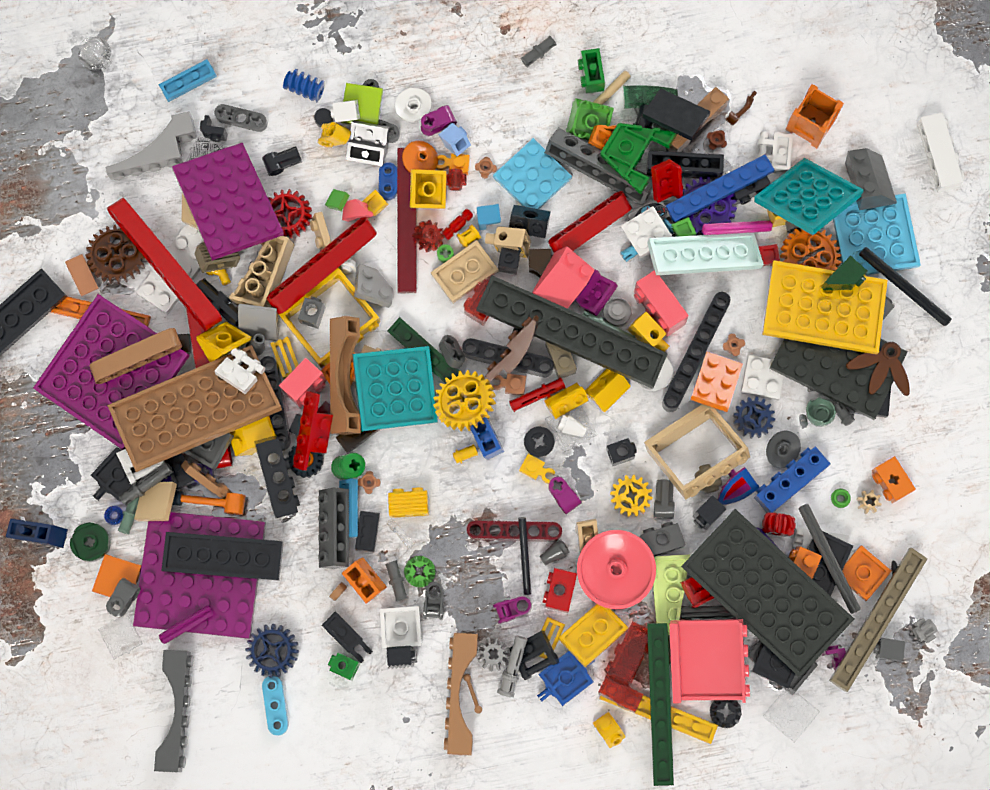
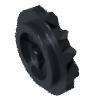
(548, 440)
(718, 717)

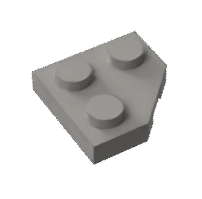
(372, 286)

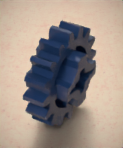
(756, 425)

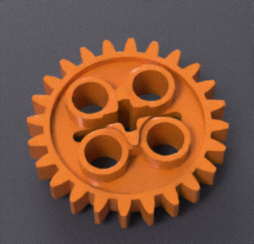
(801, 241)

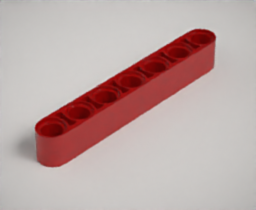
(321, 265)

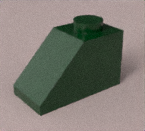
(846, 276)

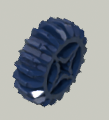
(279, 645)

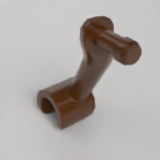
(733, 118)

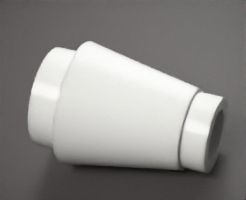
(571, 426)

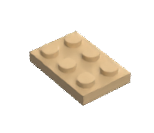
(464, 271)

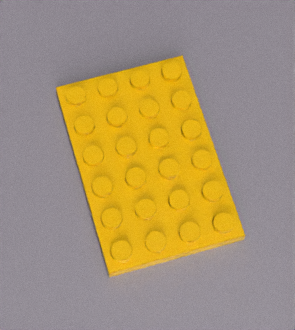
(833, 318)

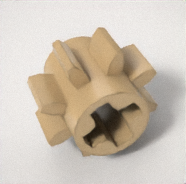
(873, 497)

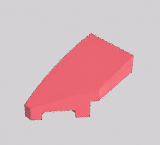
(355, 209)

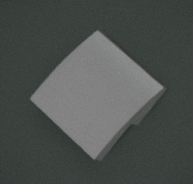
(258, 320)

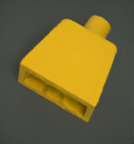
(643, 327)

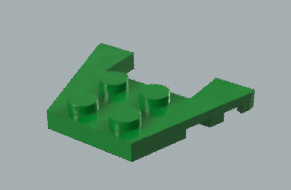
(626, 148)

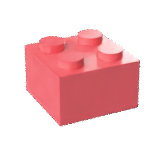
(303, 379)

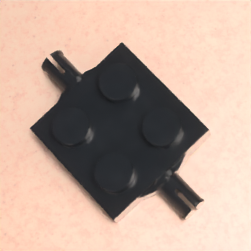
(111, 477)

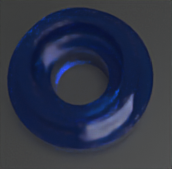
(108, 515)

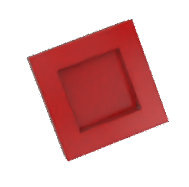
(769, 254)

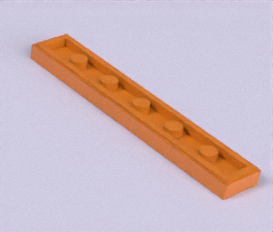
(76, 308)

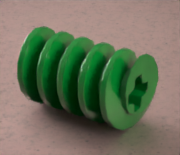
(348, 466)

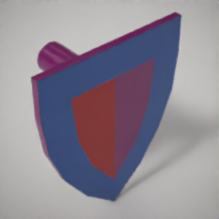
(737, 487)

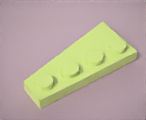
(667, 588)

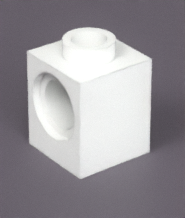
(345, 111)

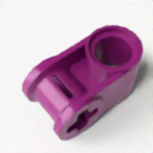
(439, 119)
(566, 497)
(511, 609)

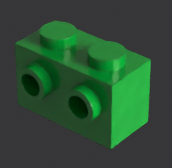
(592, 71)

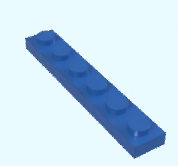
(720, 188)

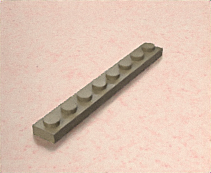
(878, 620)

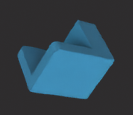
(488, 215)

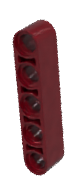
(504, 534)

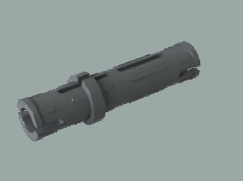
(139, 489)

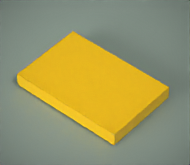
(593, 634)

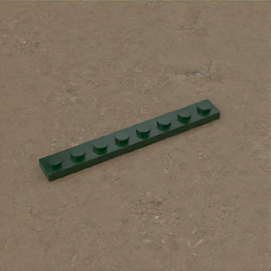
(660, 704)

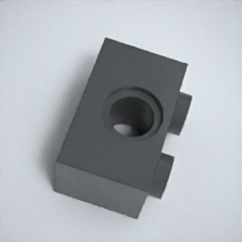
(672, 533)

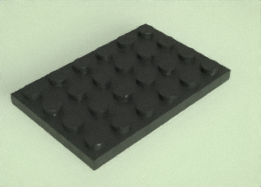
(826, 372)

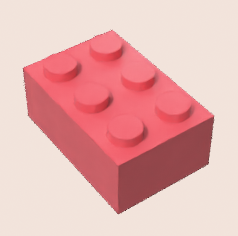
(660, 303)

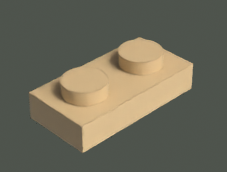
(319, 227)

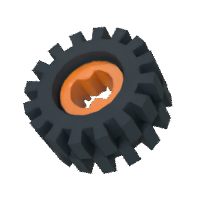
(313, 466)

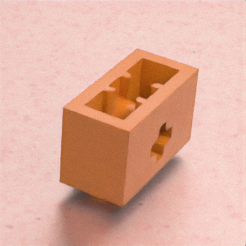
(890, 470)
(364, 580)

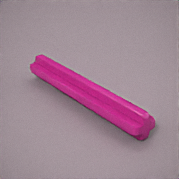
(737, 227)

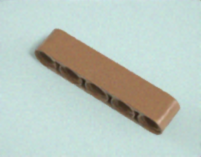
(135, 356)

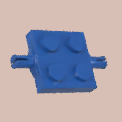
(565, 679)

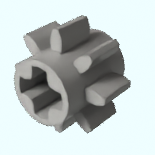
(924, 630)

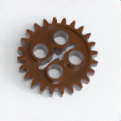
(103, 244)

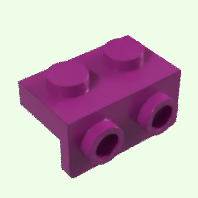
(596, 293)

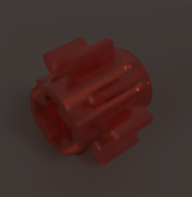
(456, 179)

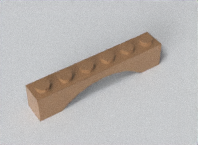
(343, 339)
(459, 736)

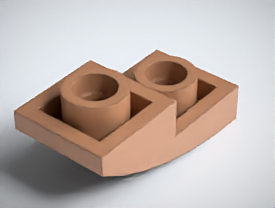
(81, 275)

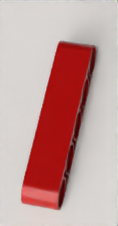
(591, 223)

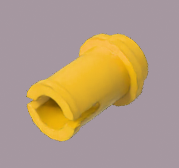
(464, 454)

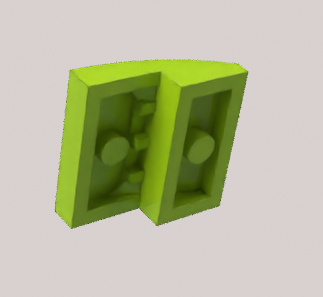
(368, 101)

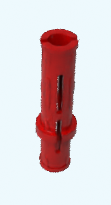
(537, 394)

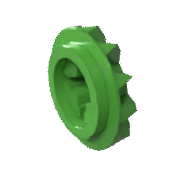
(429, 571)

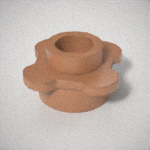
(485, 162)
(734, 350)
(369, 477)

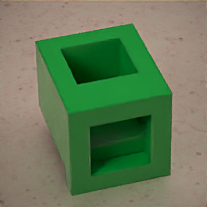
(350, 669)

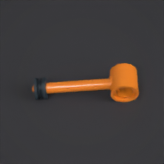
(232, 504)

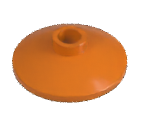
(412, 160)

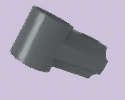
(664, 504)

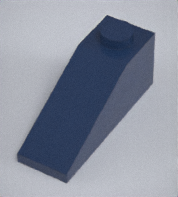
(37, 533)

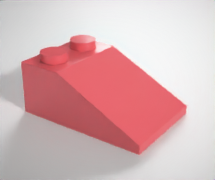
(563, 278)

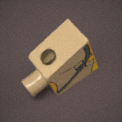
(510, 238)

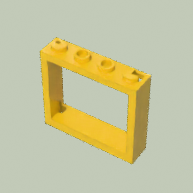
(330, 280)

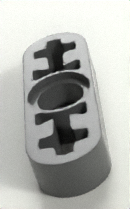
(255, 116)

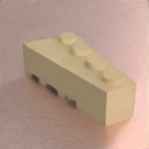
(264, 273)

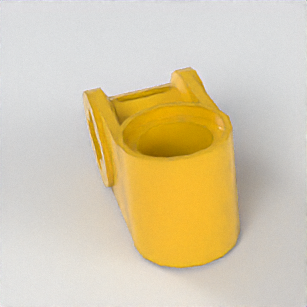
(333, 135)

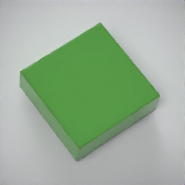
(337, 200)
(683, 228)

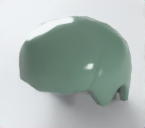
(820, 412)

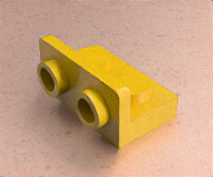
(566, 400)

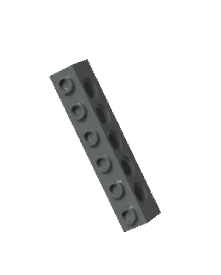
(588, 161)

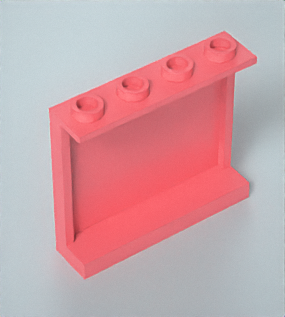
(709, 660)

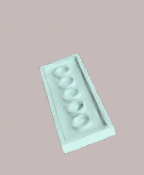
(704, 253)

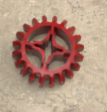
(294, 212)

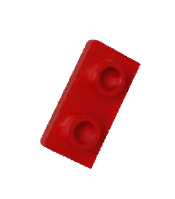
(667, 180)

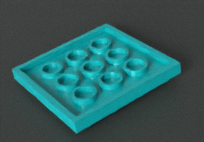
(808, 196)
(394, 388)

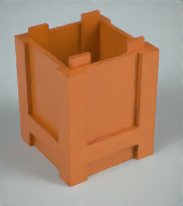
(815, 107)

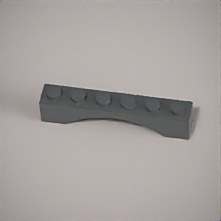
(170, 753)

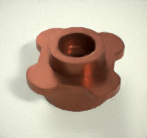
(720, 135)

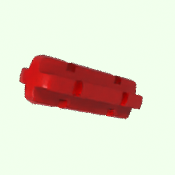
(457, 224)

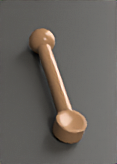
(478, 709)

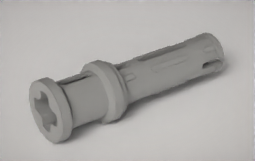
(511, 675)

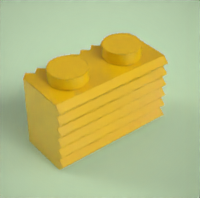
(408, 503)

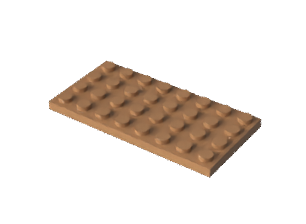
(188, 412)

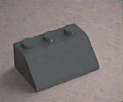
(869, 172)

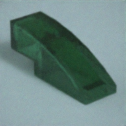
(641, 94)

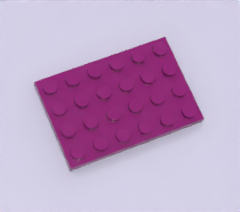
(227, 201)

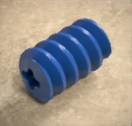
(303, 85)

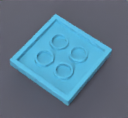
(532, 176)

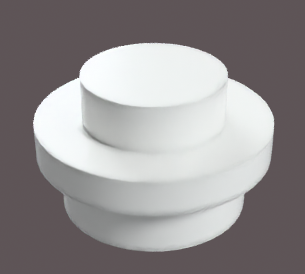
(348, 267)

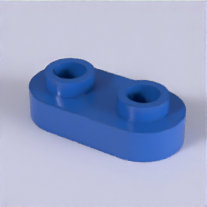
(388, 180)

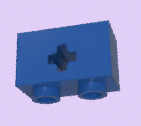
(487, 439)

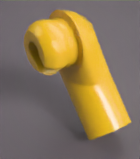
(223, 275)

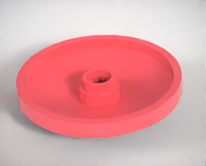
(616, 569)

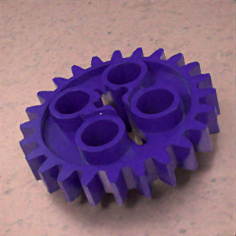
(712, 214)

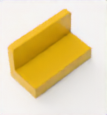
(607, 389)

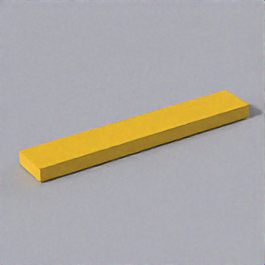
(680, 721)

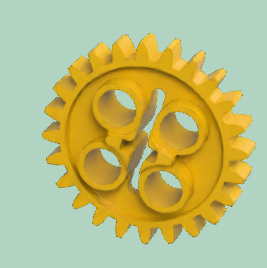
(464, 400)

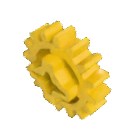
(643, 492)

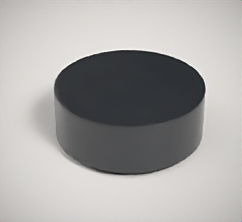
(323, 116)

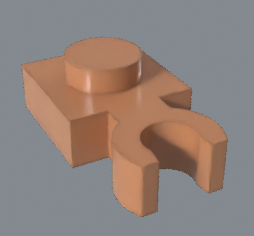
(513, 384)

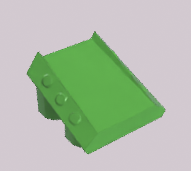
(585, 116)

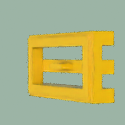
(280, 343)
(561, 625)

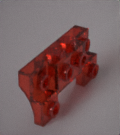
(624, 668)

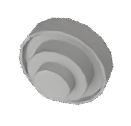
(617, 311)

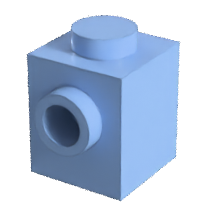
(455, 139)

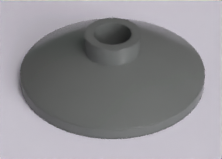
(789, 448)

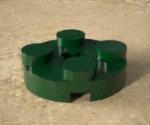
(100, 546)

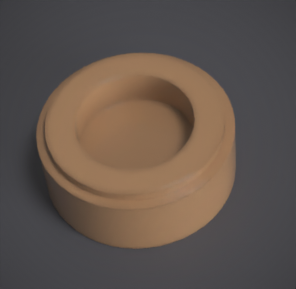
(338, 591)

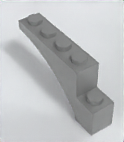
(161, 153)

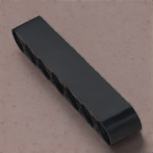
(699, 343)

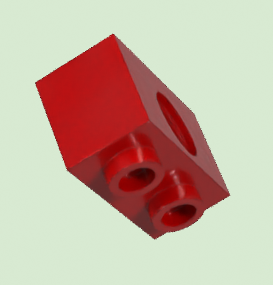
(565, 579)

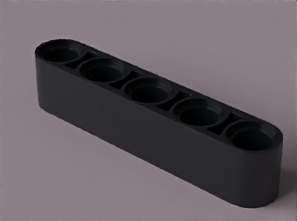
(482, 346)
(274, 375)

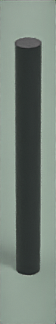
(524, 555)

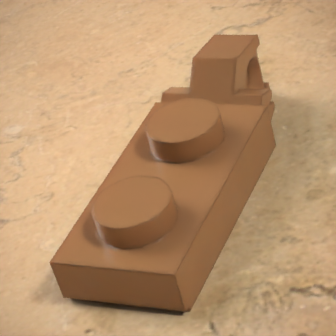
(207, 480)

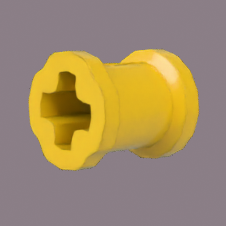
(468, 236)

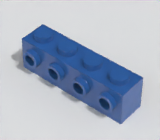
(792, 480)

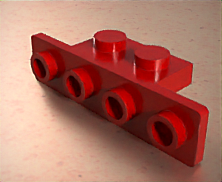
(313, 431)

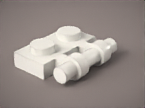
(781, 150)
(235, 374)

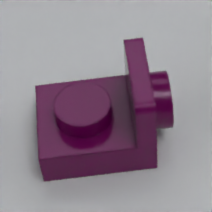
(837, 653)

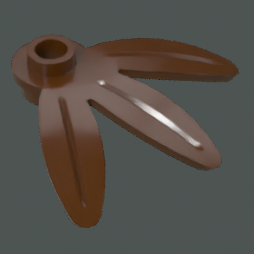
(880, 372)

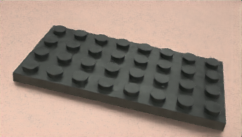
(767, 592)

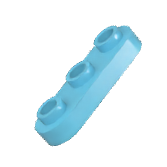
(278, 714)

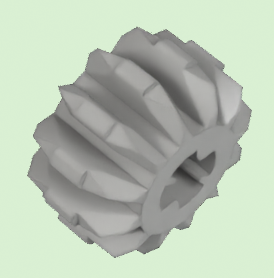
(500, 653)

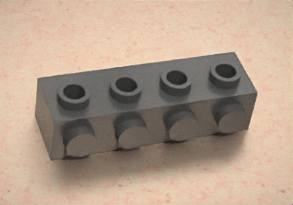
(333, 528)

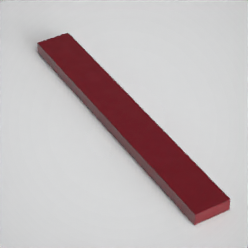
(405, 228)

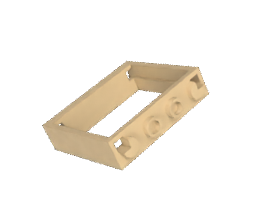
(681, 428)

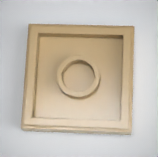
(156, 502)

